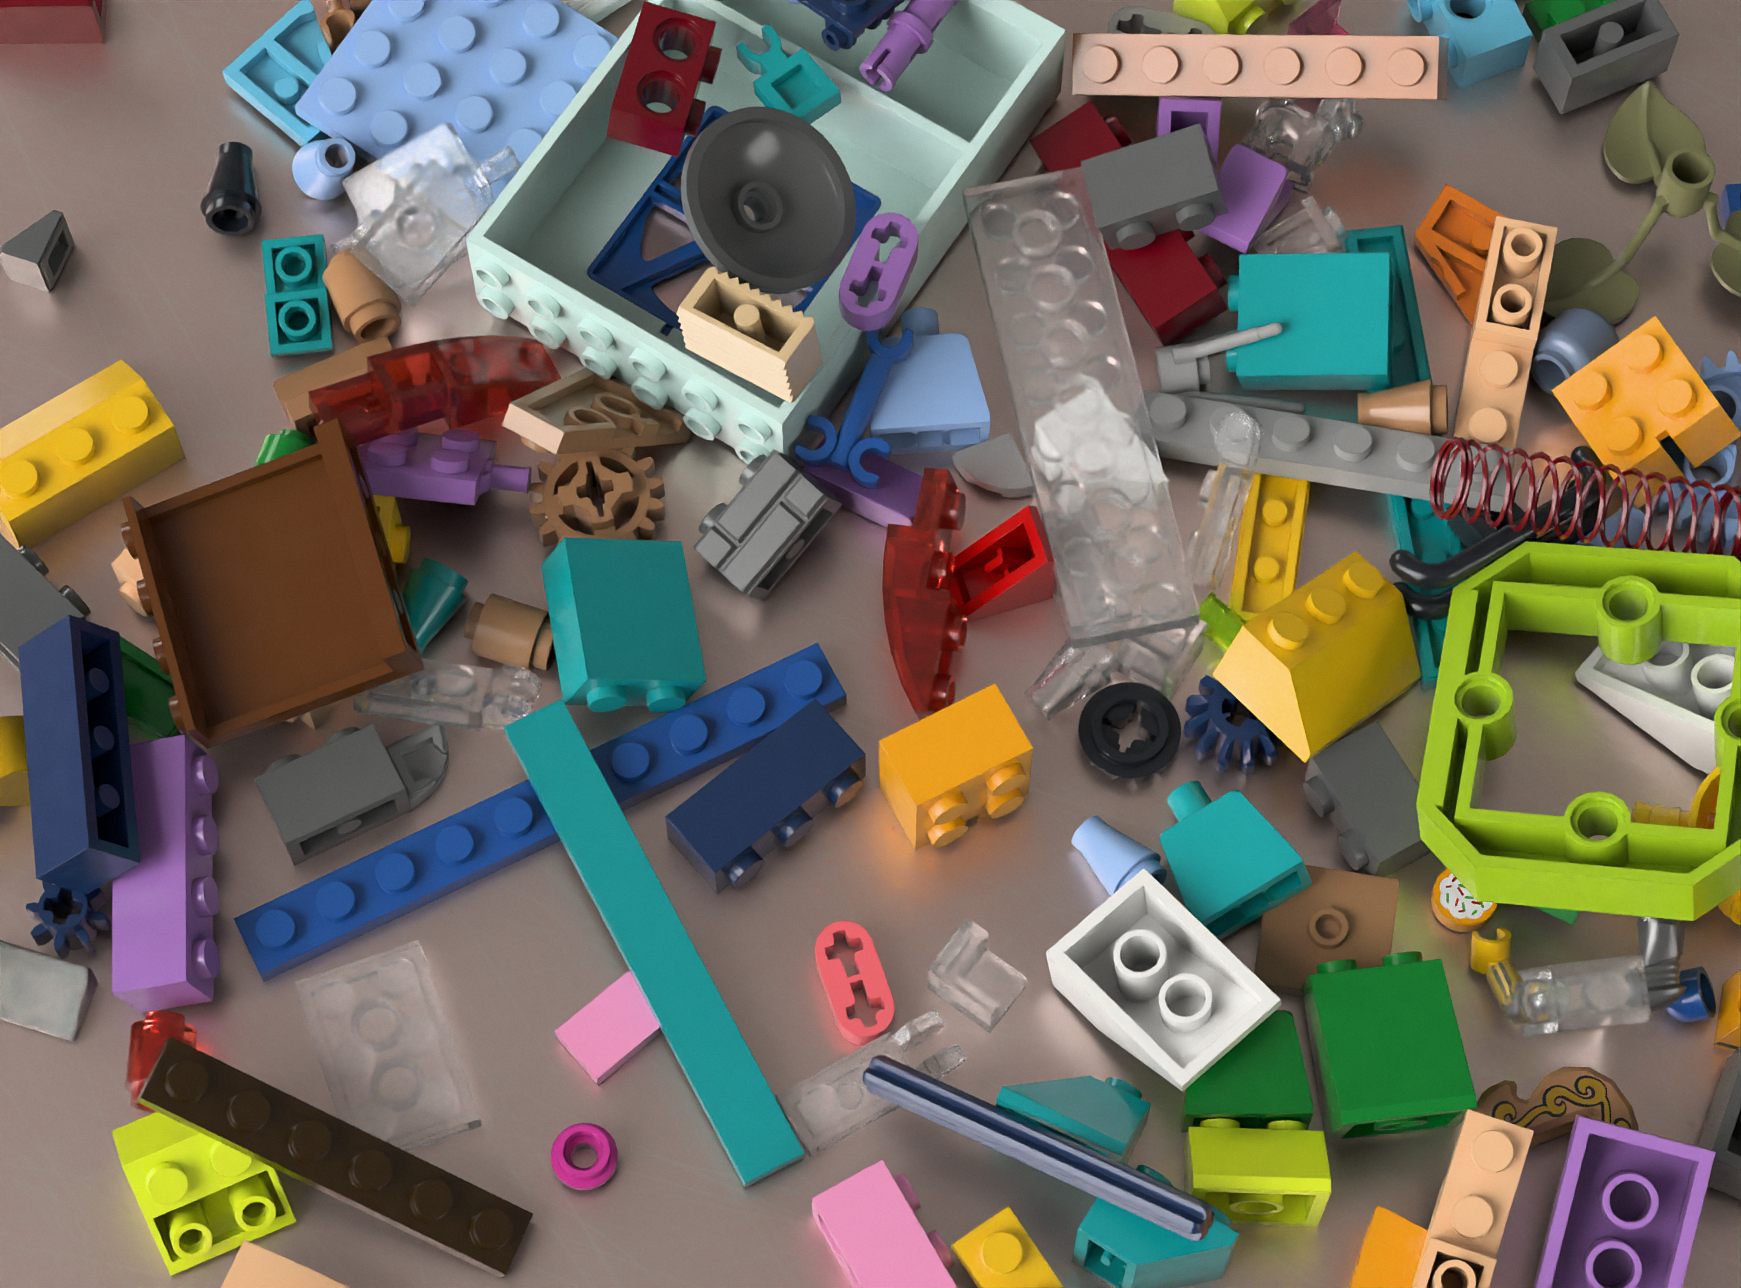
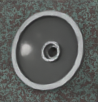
(789, 182)

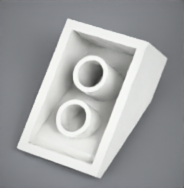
(1668, 695)
(1159, 982)

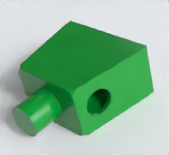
(1254, 1081)

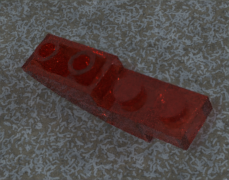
(435, 380)
(920, 618)

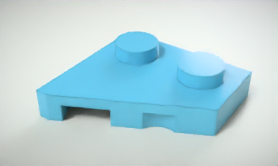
(280, 70)

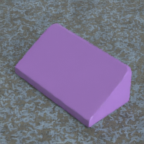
(891, 503)

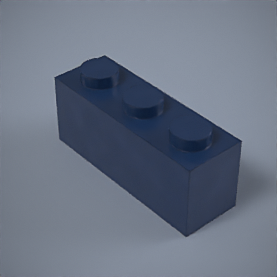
(767, 798)

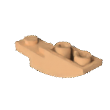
(1504, 332)
(1473, 1204)

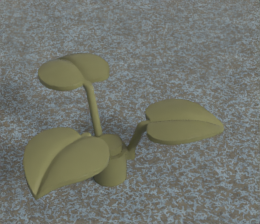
(1641, 144)

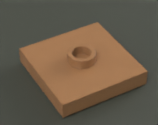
(1329, 921)

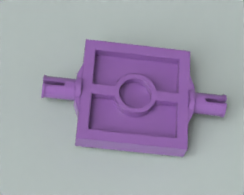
(439, 467)

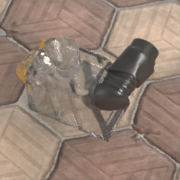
(1589, 991)

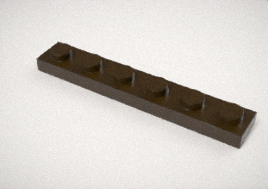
(334, 1157)

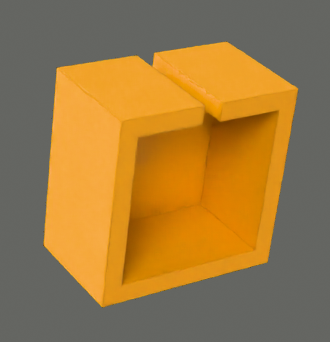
(1637, 399)
(955, 768)

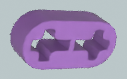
(866, 266)

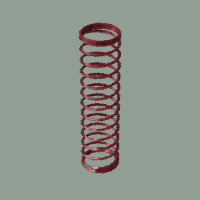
(1442, 467)

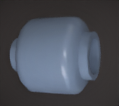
(1569, 345)

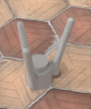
(1186, 367)

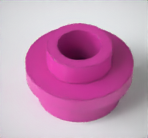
(580, 1137)

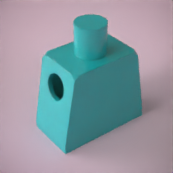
(1228, 859)

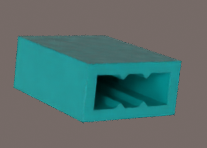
(1332, 318)
(623, 624)

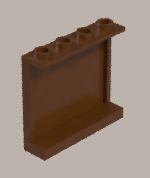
(272, 591)

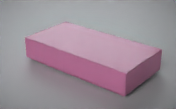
(610, 1029)

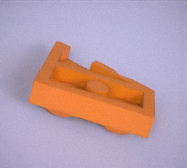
(1456, 245)

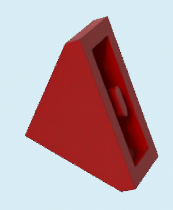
(1005, 568)

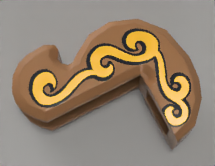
(1557, 1101)

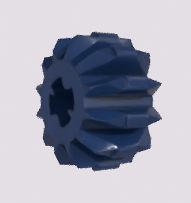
(1212, 726)

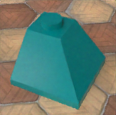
(1084, 1110)

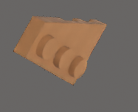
(591, 415)

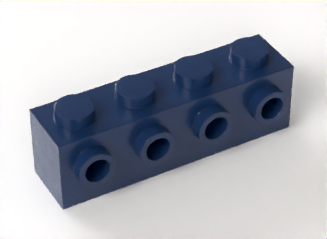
(78, 755)

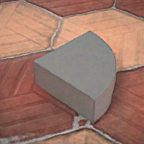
(995, 466)
(421, 762)

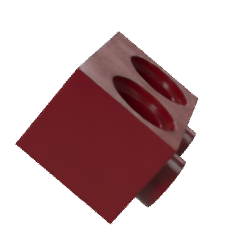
(654, 77)

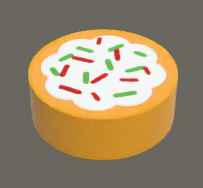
(1457, 907)

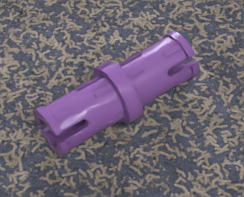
(907, 35)

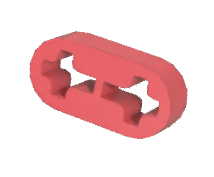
(840, 988)

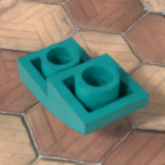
(296, 295)

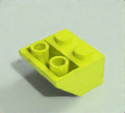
(198, 1190)

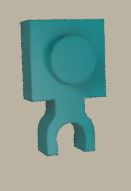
(789, 83)

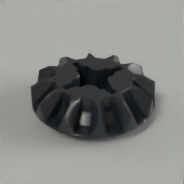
(1114, 708)

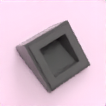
(38, 252)

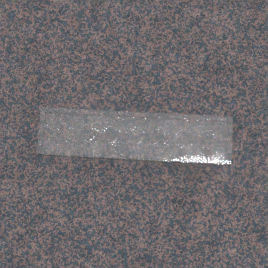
(1080, 409)

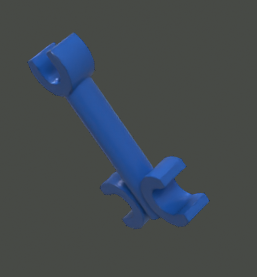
(847, 448)

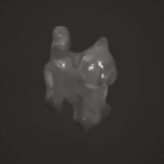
(1302, 137)

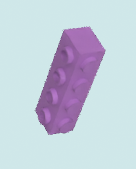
(168, 900)

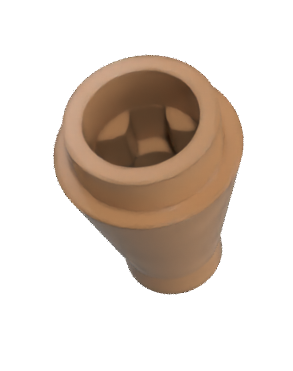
(1407, 408)

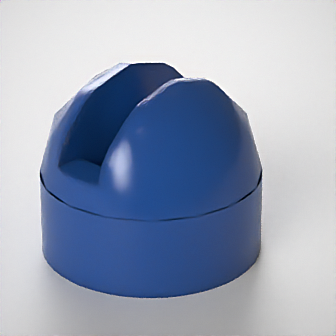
(1698, 998)

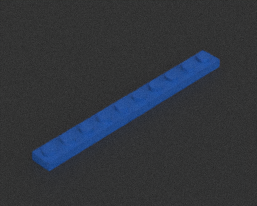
(515, 822)

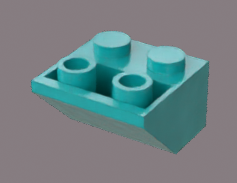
(1141, 1254)

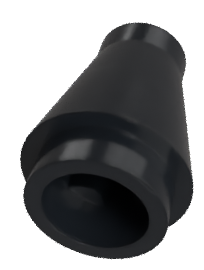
(232, 193)

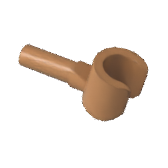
(336, 23)

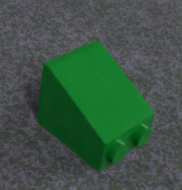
(1386, 1048)

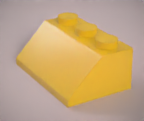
(82, 452)
(1324, 657)

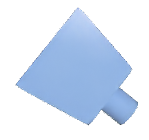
(933, 395)

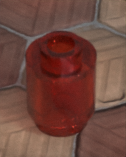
(145, 1044)

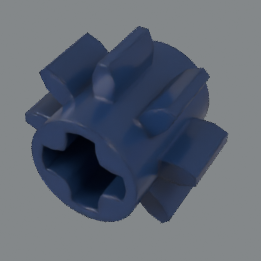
(79, 929)

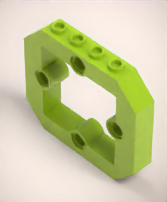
(1551, 857)

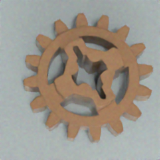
(624, 495)

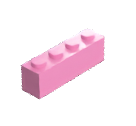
(877, 1234)

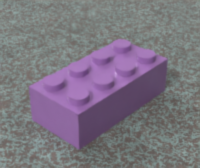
(1623, 1209)

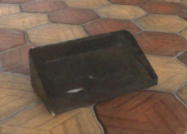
(44, 991)

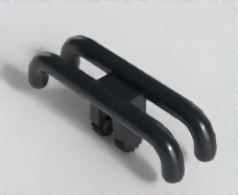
(1488, 544)

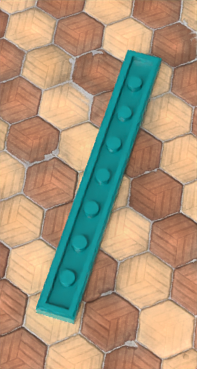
(1411, 518)
(654, 943)

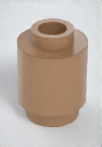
(361, 298)
(511, 633)

